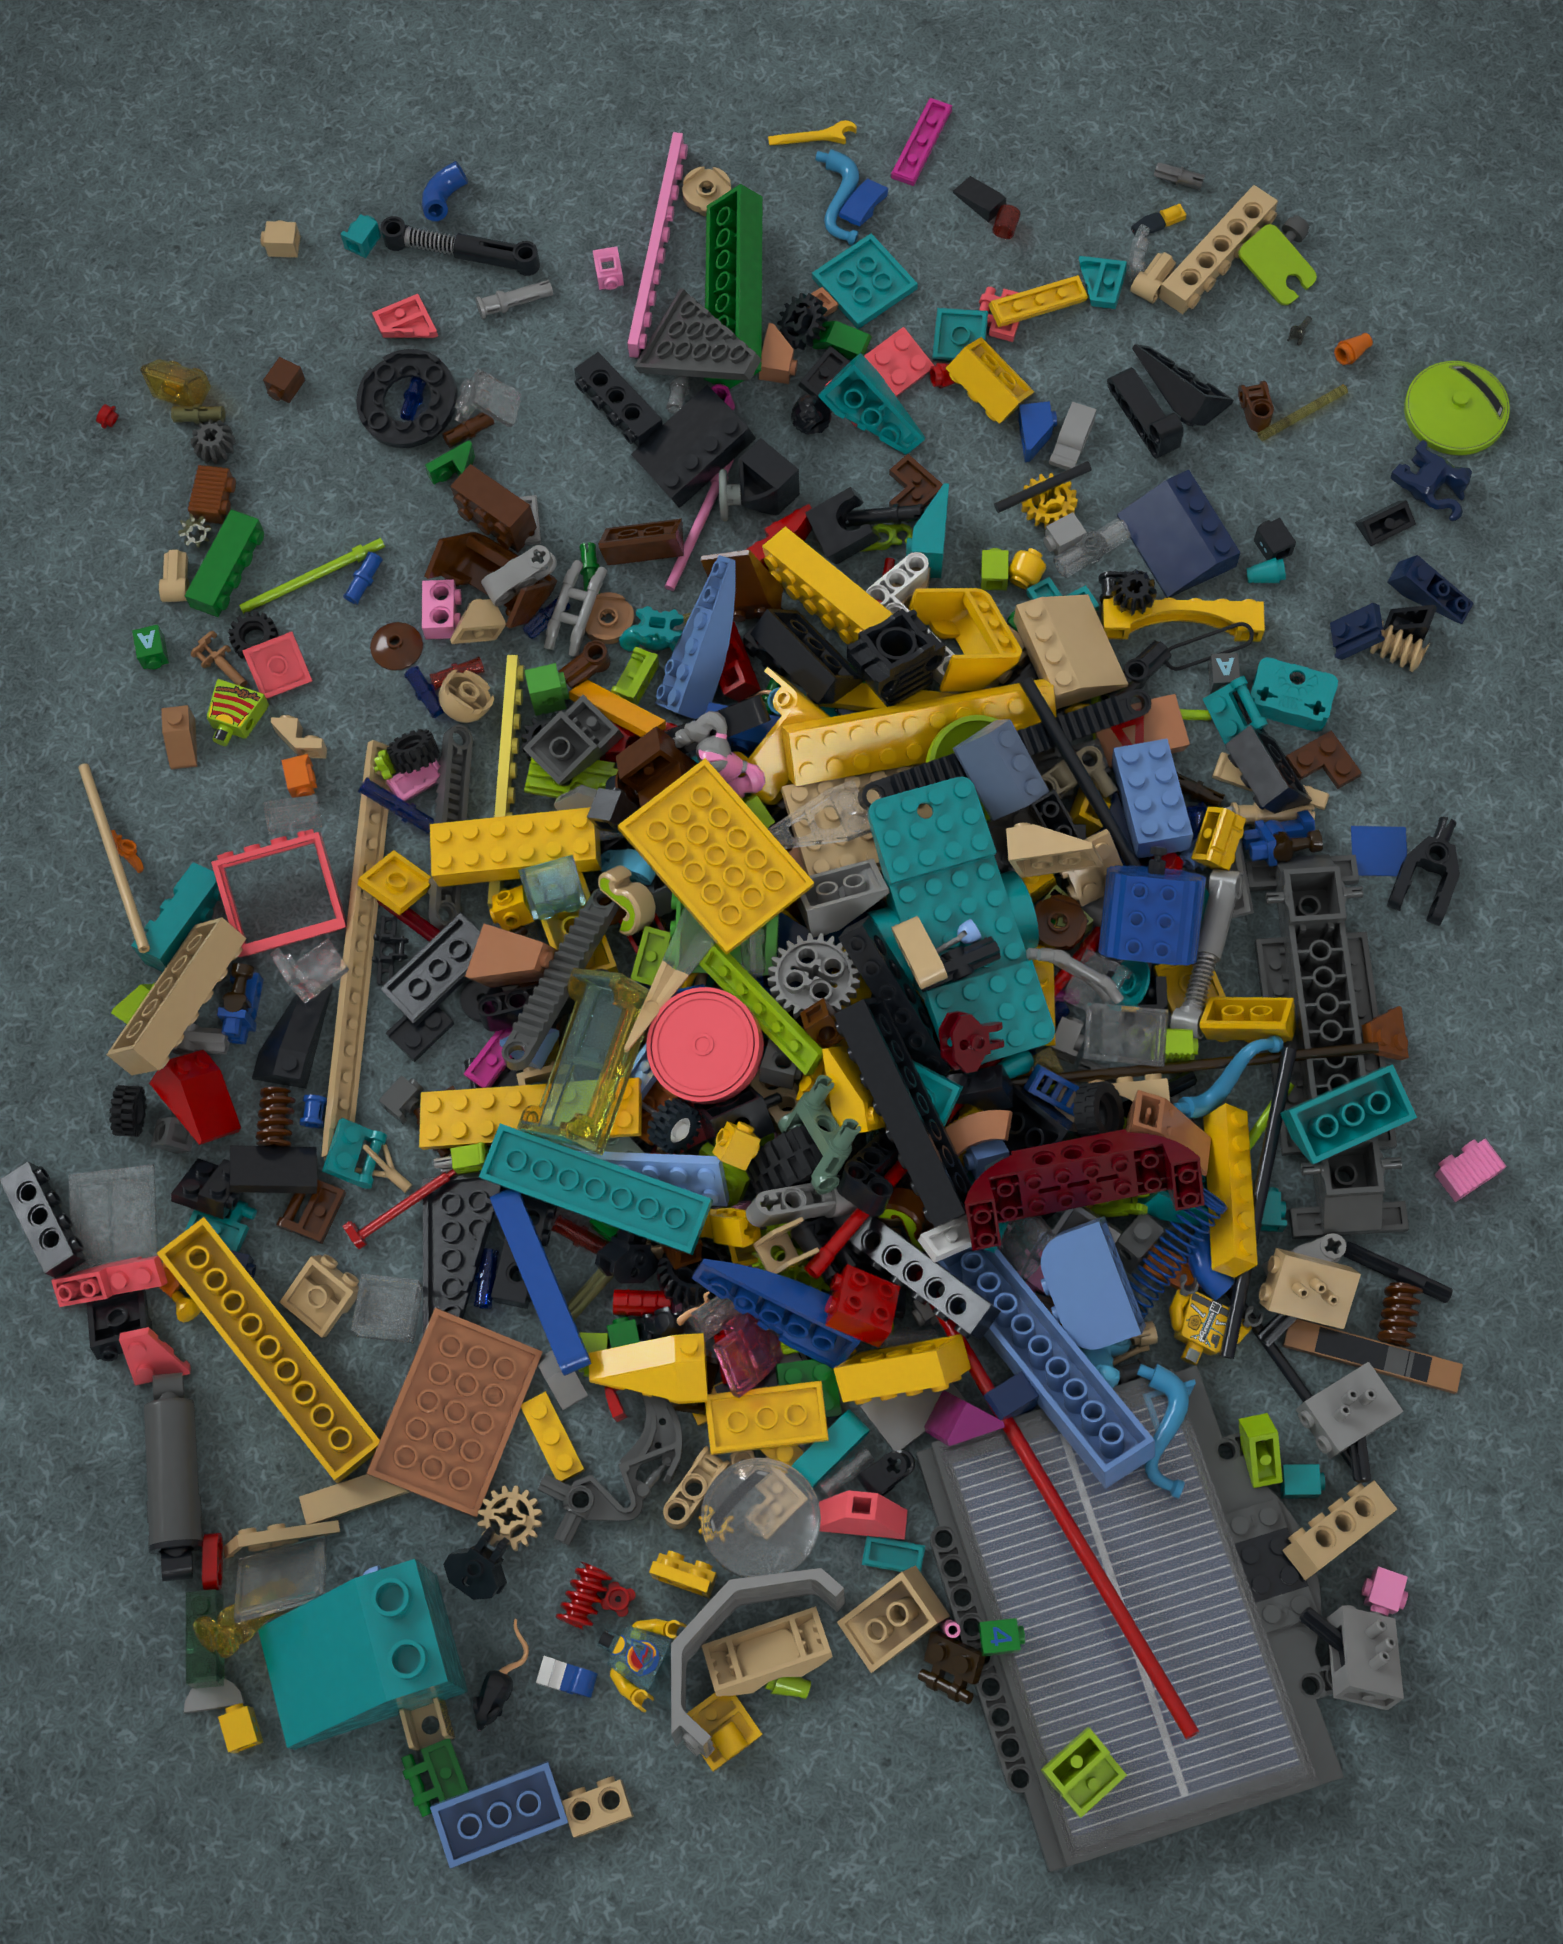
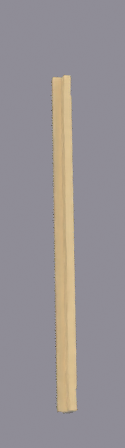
(358, 957)

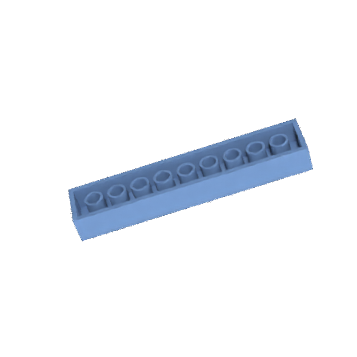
(1067, 1382)

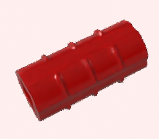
(638, 1302)

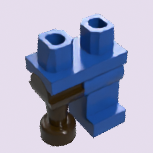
(1281, 839)
(241, 1003)

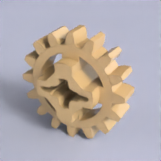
(512, 1504)

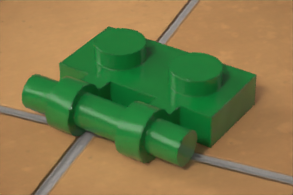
(444, 1772)

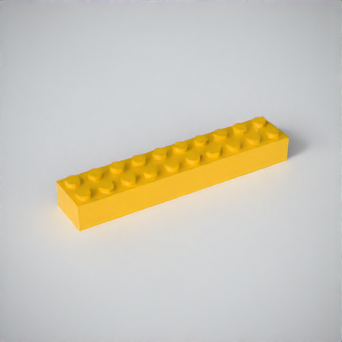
(896, 733)
(270, 1350)

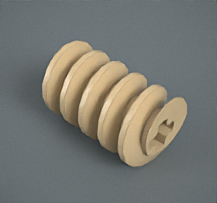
(1400, 648)

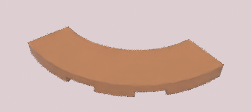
(979, 1128)

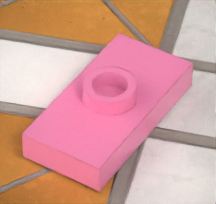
(412, 784)

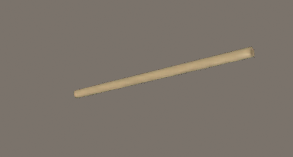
(114, 859)

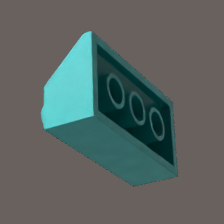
(1349, 1114)

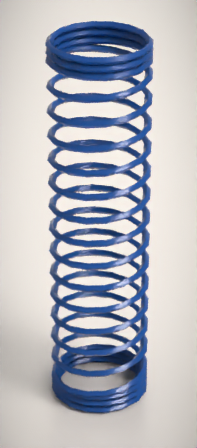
(1210, 1201)

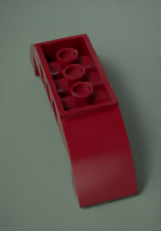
(1080, 1175)

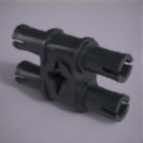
(816, 1234)

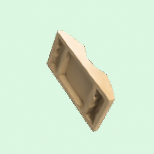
(767, 1652)

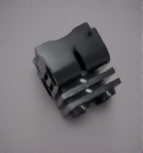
(896, 656)

